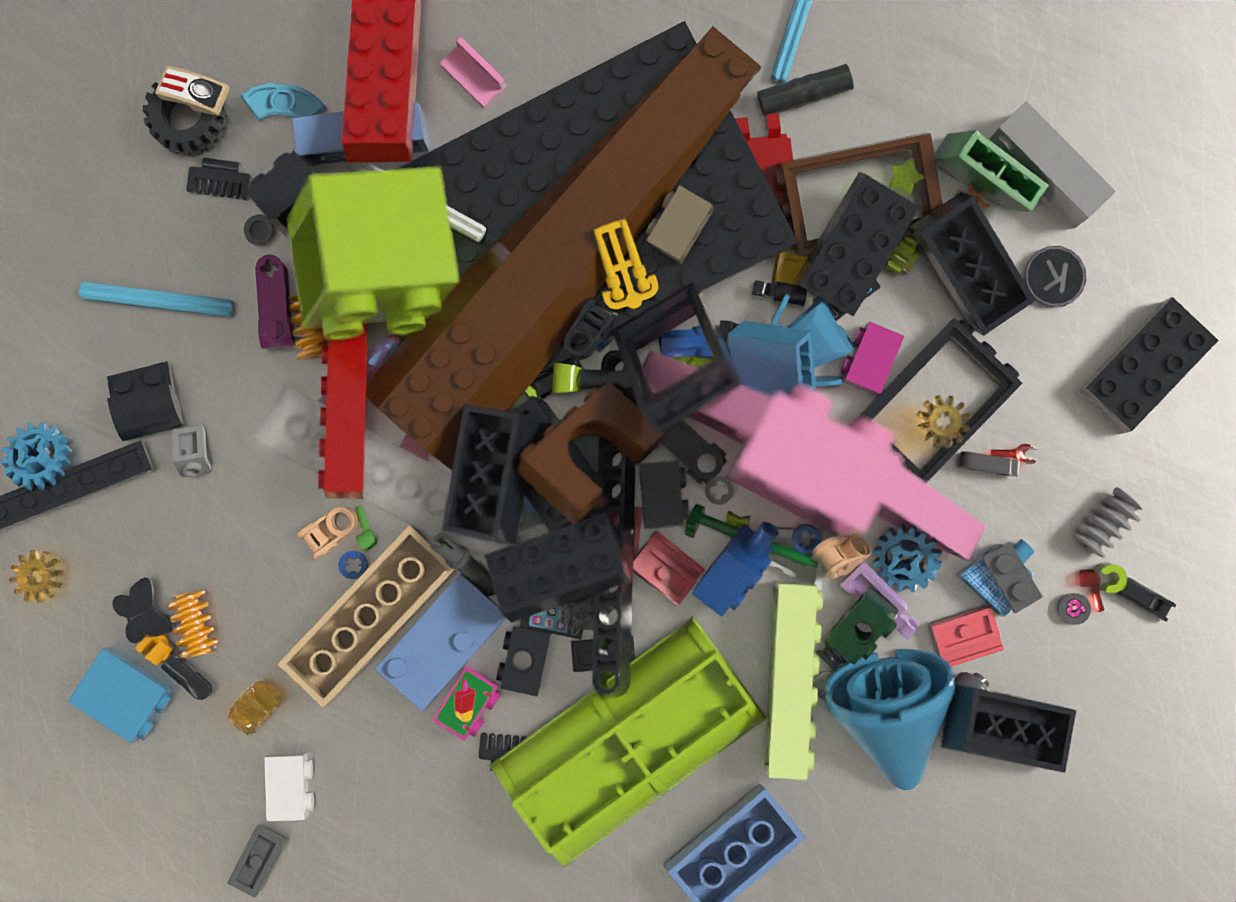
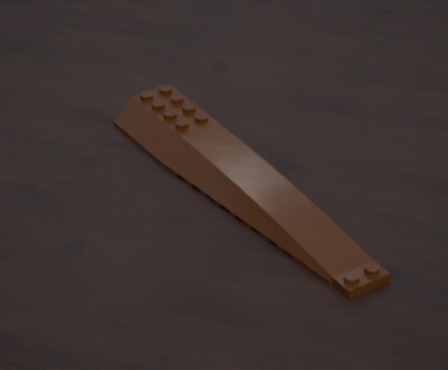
(535, 280)

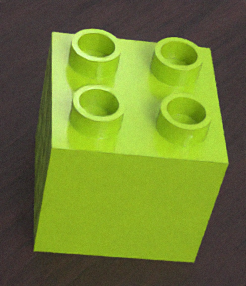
(371, 250)

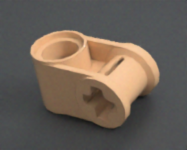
(324, 534)
(842, 554)

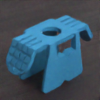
(827, 337)

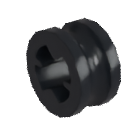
(831, 656)

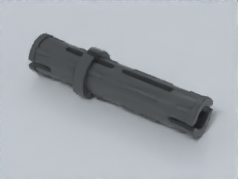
(459, 558)

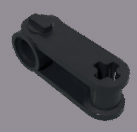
(689, 446)

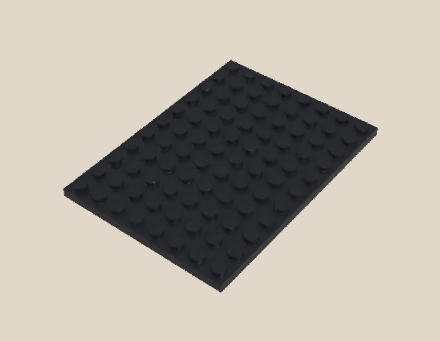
(520, 155)

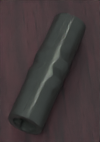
(805, 90)

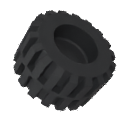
(186, 140)

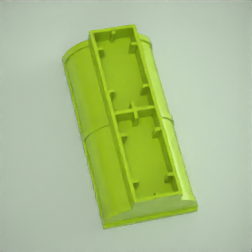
(622, 753)

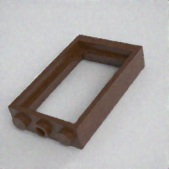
(924, 163)

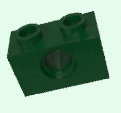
(868, 609)

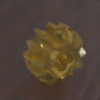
(934, 413)
(45, 569)
(255, 707)

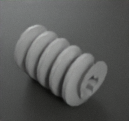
(1108, 522)

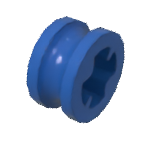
(797, 534)
(353, 555)

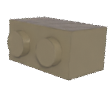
(679, 224)

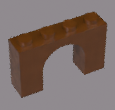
(603, 414)

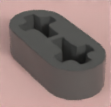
(989, 464)

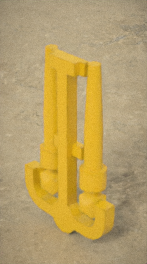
(632, 299)

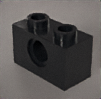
(523, 680)

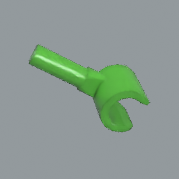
(366, 539)

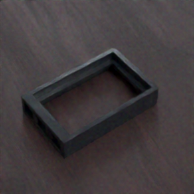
(984, 355)
(696, 388)

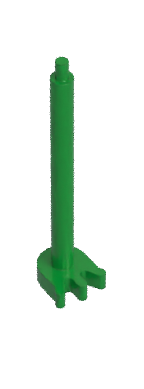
(698, 517)

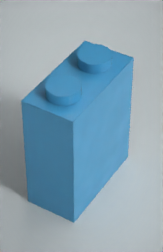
(772, 357)
(121, 695)

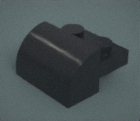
(144, 401)

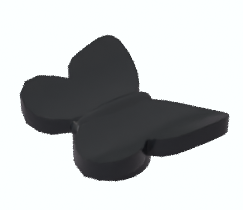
(140, 612)

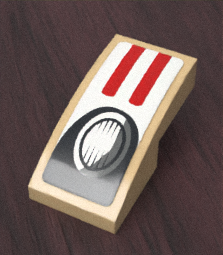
(192, 89)

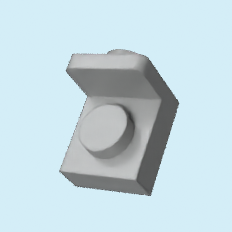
(190, 451)

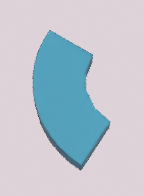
(281, 100)

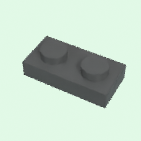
(1012, 577)
(256, 861)

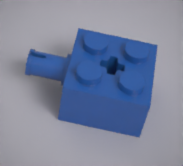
(737, 568)

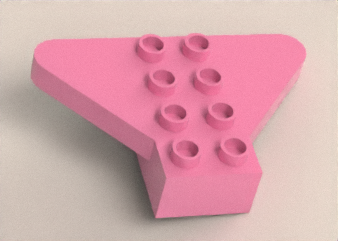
(819, 467)

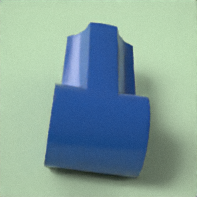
(685, 343)

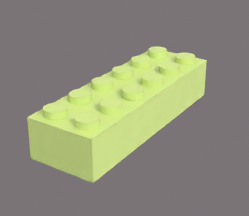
(791, 680)

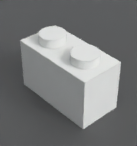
(288, 787)

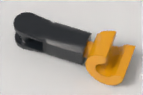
(158, 650)

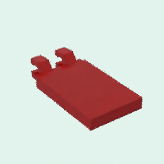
(769, 150)

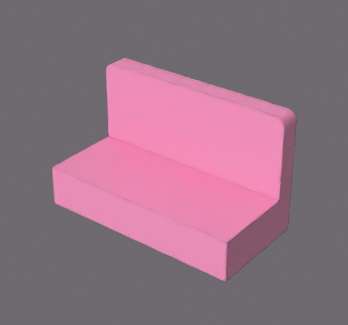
(473, 73)

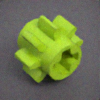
(903, 256)

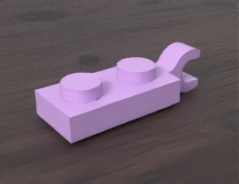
(862, 578)

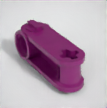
(273, 304)

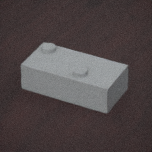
(1073, 184)

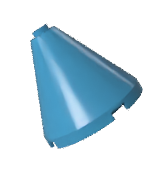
(893, 709)

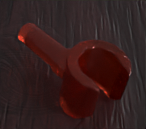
(1016, 453)
(1092, 579)

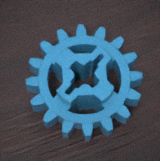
(43, 468)
(912, 568)

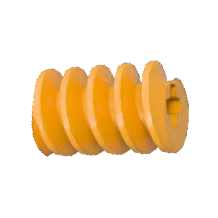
(311, 339)
(192, 624)

